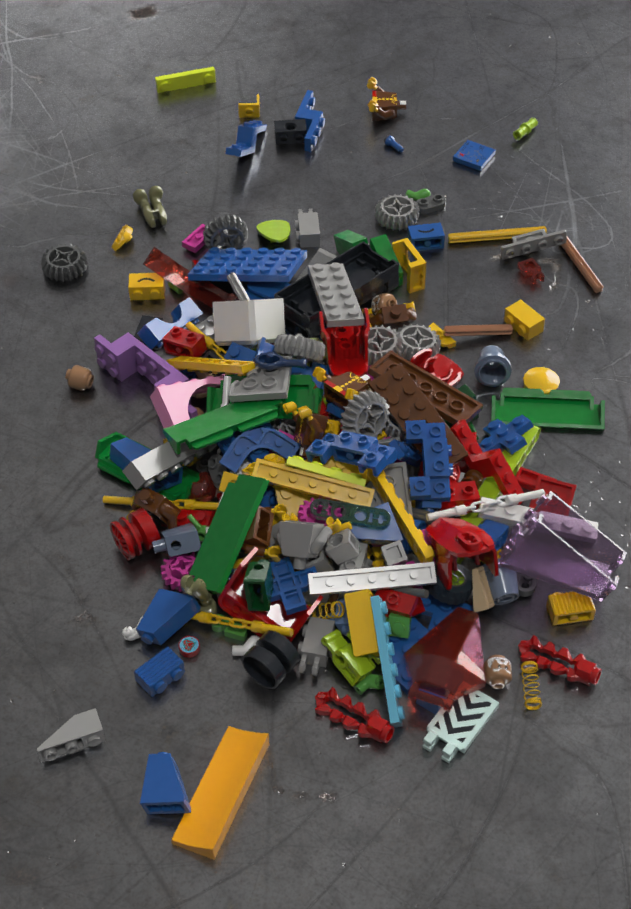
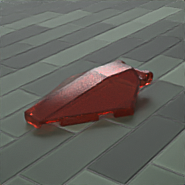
(447, 660)

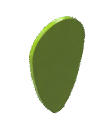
(274, 230)

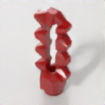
(583, 671)
(375, 727)

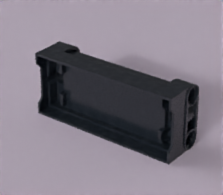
(368, 274)

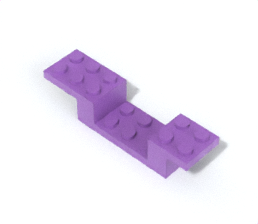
(130, 355)

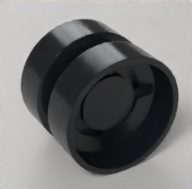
(270, 659)

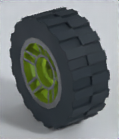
(461, 587)

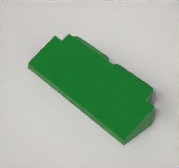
(300, 391)
(554, 410)
(221, 423)
(179, 491)
(228, 531)

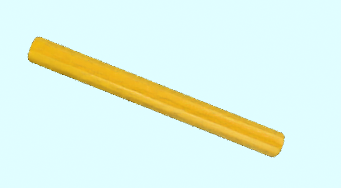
(490, 234)

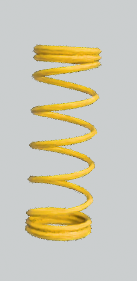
(332, 610)
(534, 699)

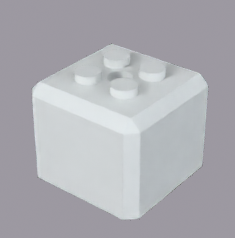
(248, 321)

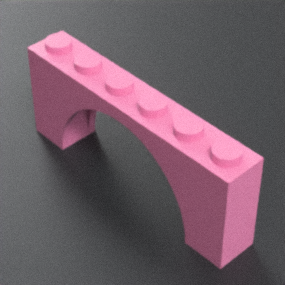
(173, 400)

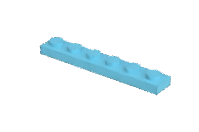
(389, 669)

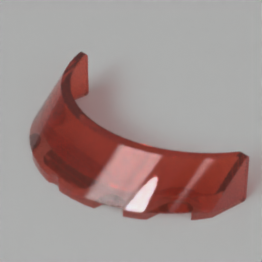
(178, 276)

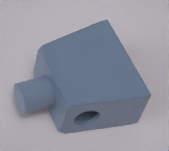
(186, 540)

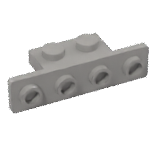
(532, 242)

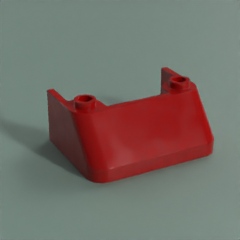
(235, 604)

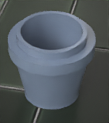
(492, 367)
(504, 586)

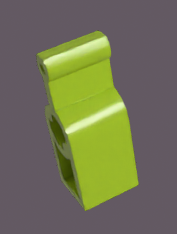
(351, 667)

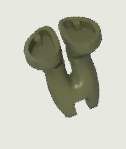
(155, 195)
(199, 592)

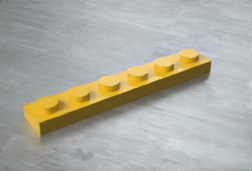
(210, 364)
(313, 483)
(404, 520)

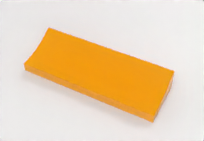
(221, 792)

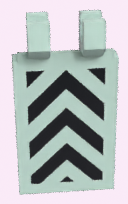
(461, 724)

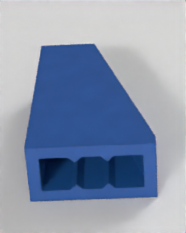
(127, 450)

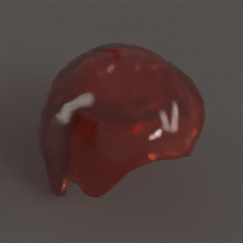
(204, 489)

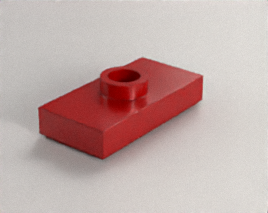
(398, 602)

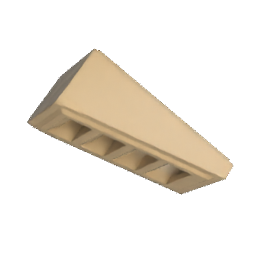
(481, 591)

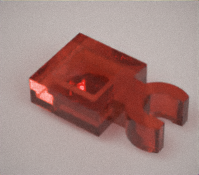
(531, 269)

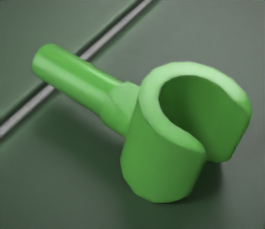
(201, 528)

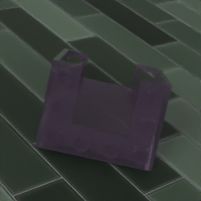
(562, 549)

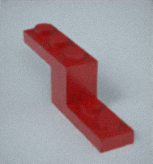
(487, 463)

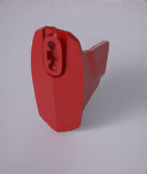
(346, 347)
(439, 366)
(459, 538)

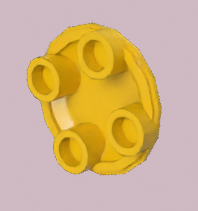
(542, 379)

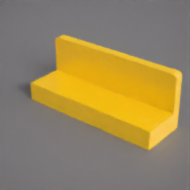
(361, 623)

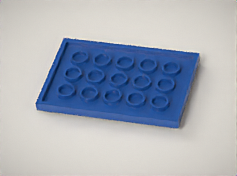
(248, 264)

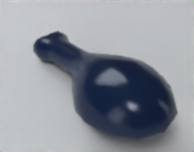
(273, 361)

